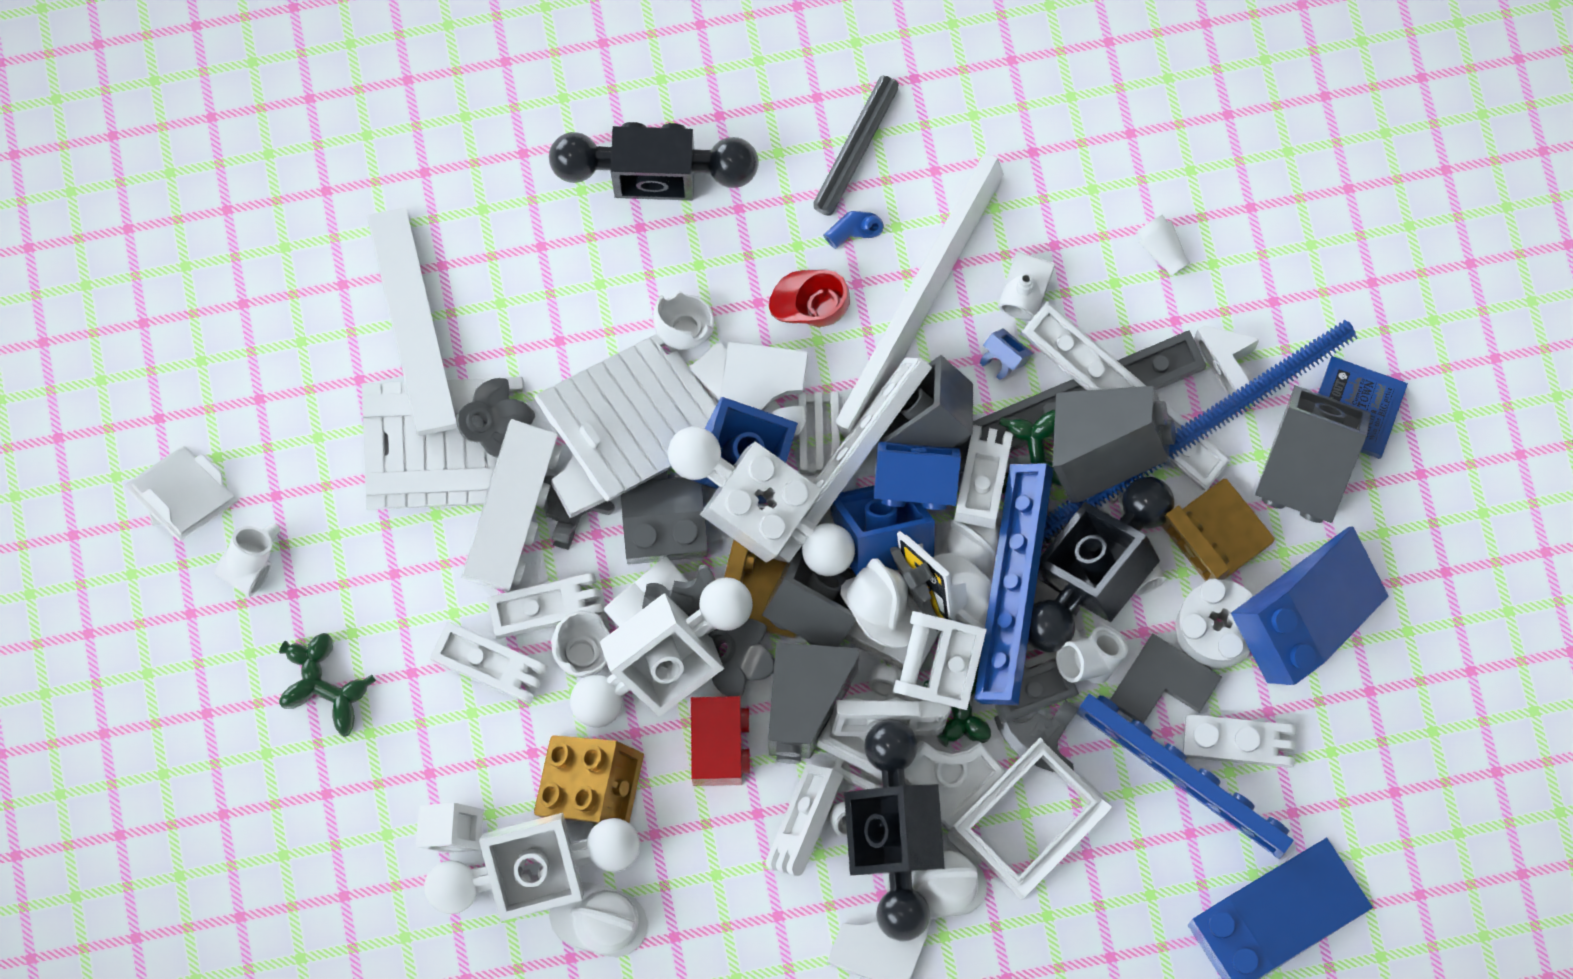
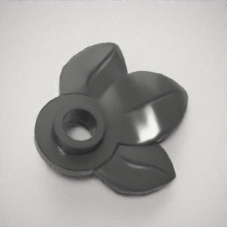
(496, 409)
(743, 659)

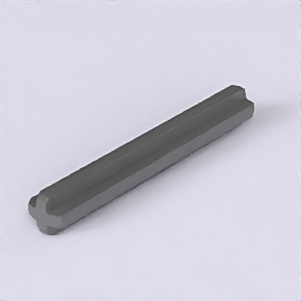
(855, 145)

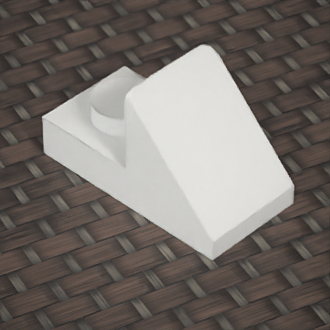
(1222, 351)

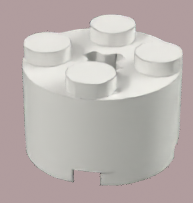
(1197, 616)

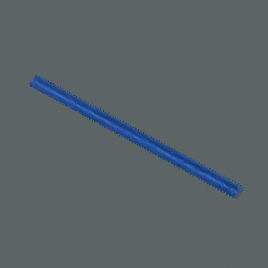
(1222, 412)

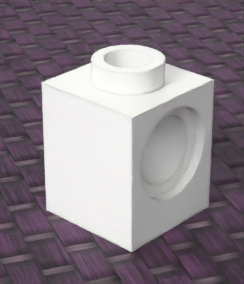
(449, 827)

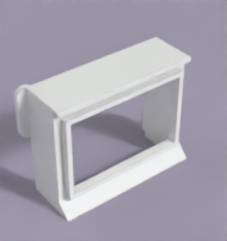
(978, 851)

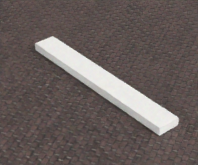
(922, 291)

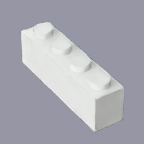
(510, 505)

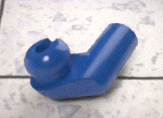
(854, 225)

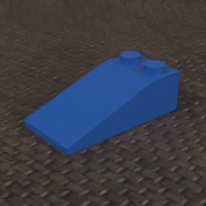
(1311, 609)
(1280, 914)

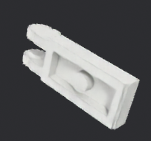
(858, 716)

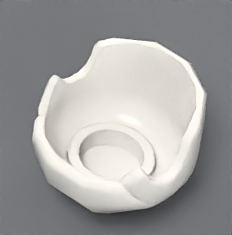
(683, 320)
(578, 645)

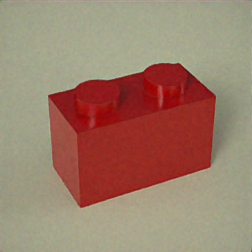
(717, 741)

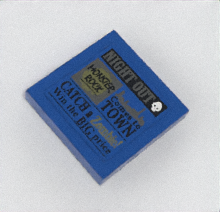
(1367, 391)

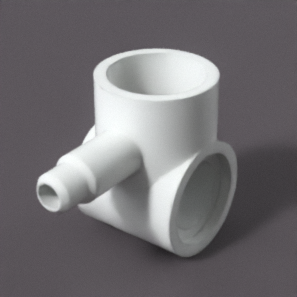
(1025, 286)
(246, 559)
(1093, 656)

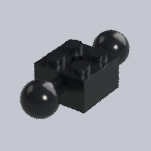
(653, 161)
(1098, 562)
(895, 830)

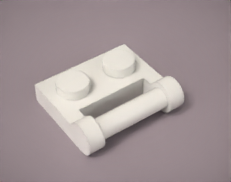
(953, 663)

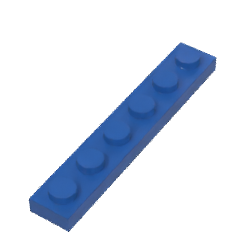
(1014, 584)
(1199, 784)

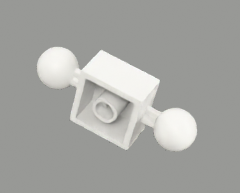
(733, 508)
(661, 654)
(454, 885)

